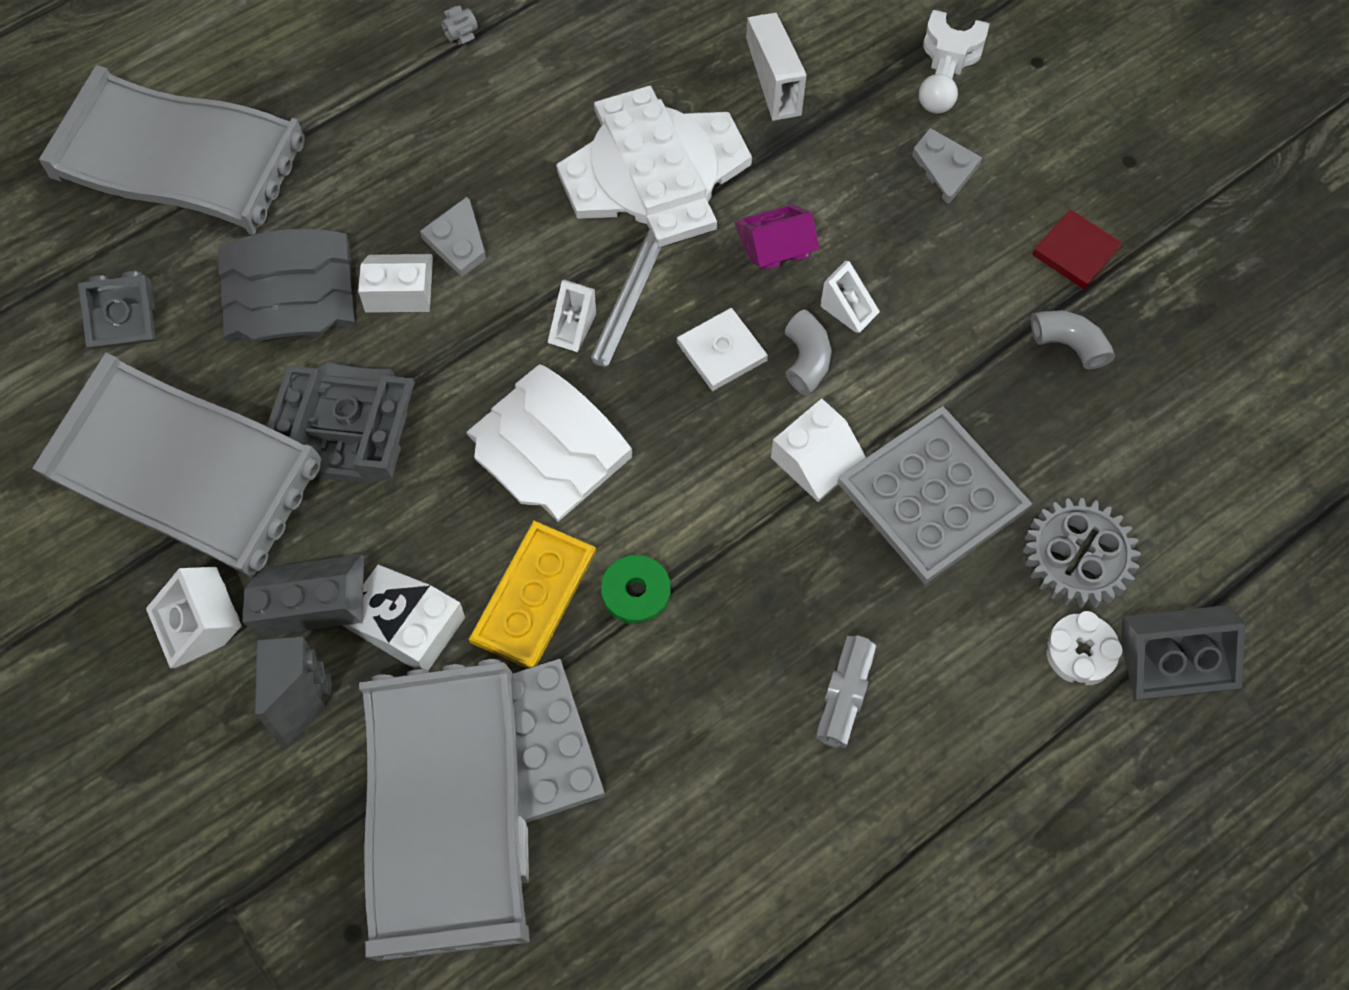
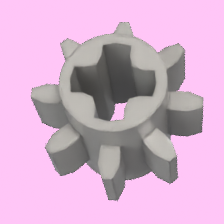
(459, 25)

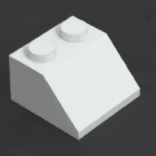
(396, 283)
(817, 449)
(193, 615)

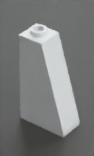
(776, 65)

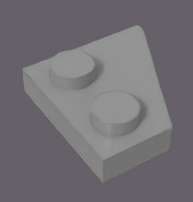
(945, 162)
(456, 238)

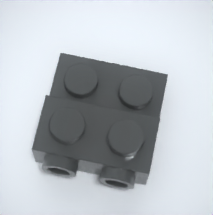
(117, 310)

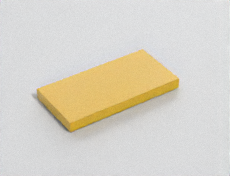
(533, 595)

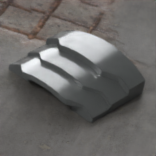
(286, 284)
(346, 416)

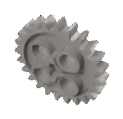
(1110, 570)

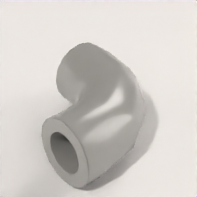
(1075, 332)
(813, 352)

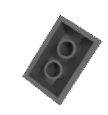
(305, 596)
(1183, 651)
(289, 687)

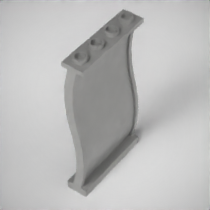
(173, 149)
(179, 465)
(442, 812)

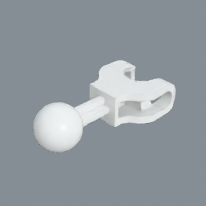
(950, 53)

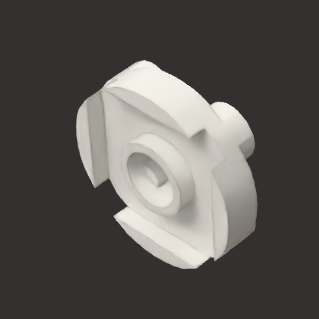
(1085, 629)

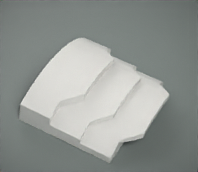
(548, 443)

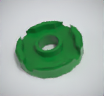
(635, 570)

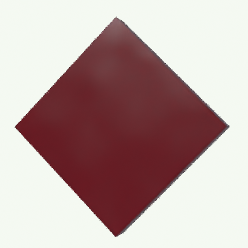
(1077, 249)

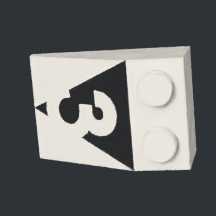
(407, 617)

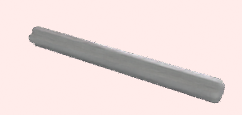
(626, 301)

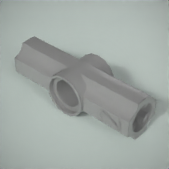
(846, 691)

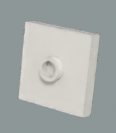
(722, 349)

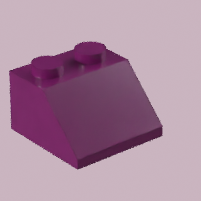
(778, 235)

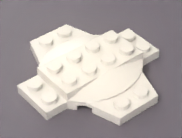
(654, 165)

